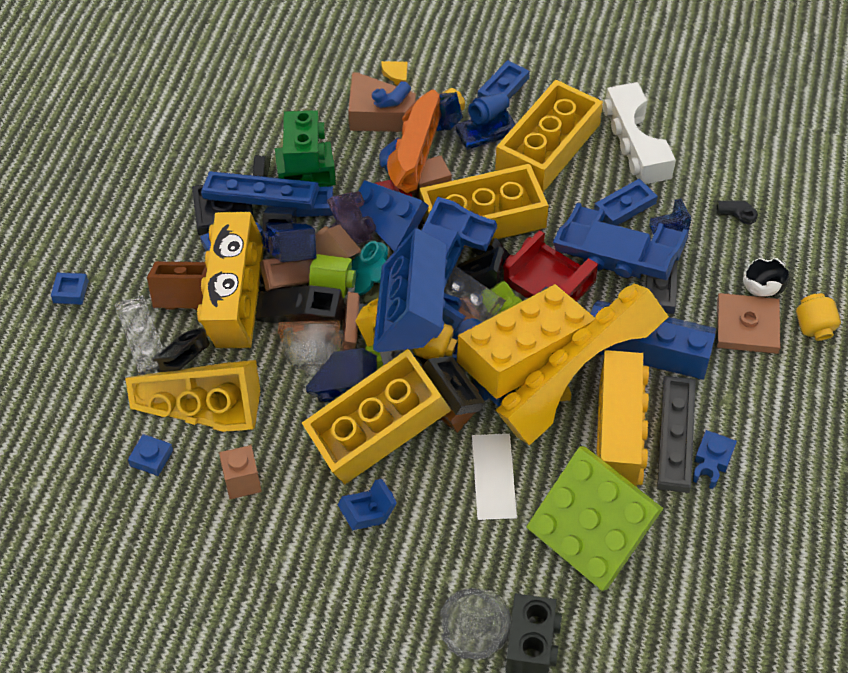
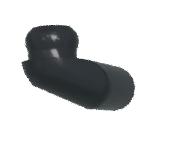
(739, 209)

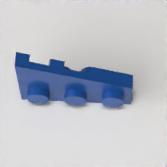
(392, 212)

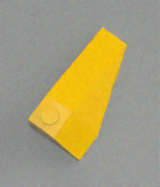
(208, 395)

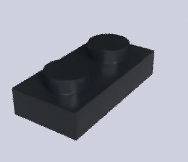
(454, 385)

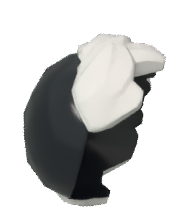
(766, 277)

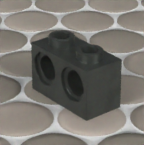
(530, 635)

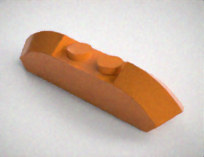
(411, 152)

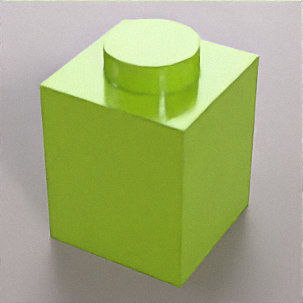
(332, 273)

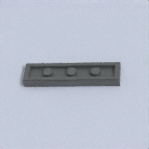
(676, 434)

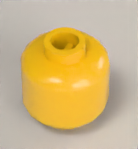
(818, 316)
(438, 347)

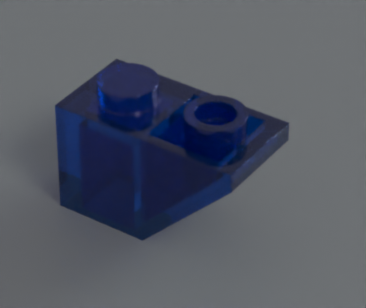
(289, 241)
(341, 373)

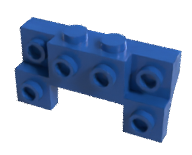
(457, 228)
(617, 247)

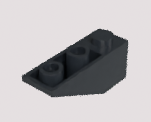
(300, 305)

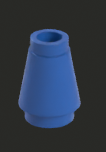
(488, 107)

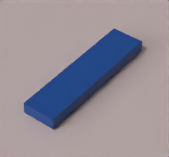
(260, 190)

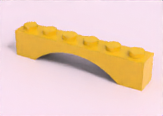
(534, 405)

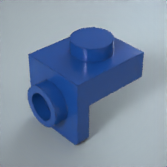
(368, 507)

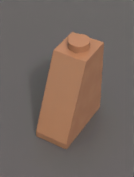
(366, 115)

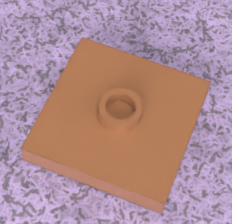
(748, 323)

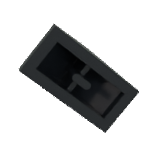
(485, 267)

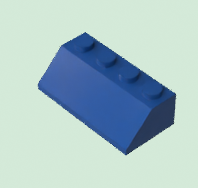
(411, 294)
(673, 346)

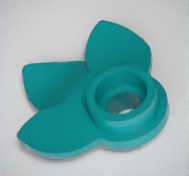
(369, 266)

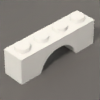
(647, 156)

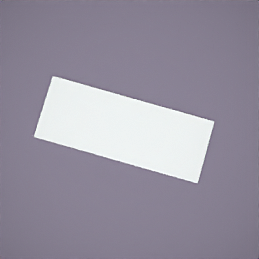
(494, 477)

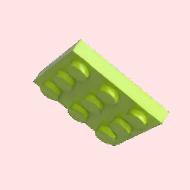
(594, 518)

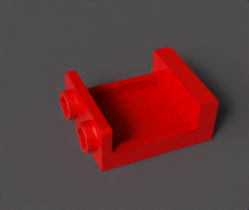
(542, 266)

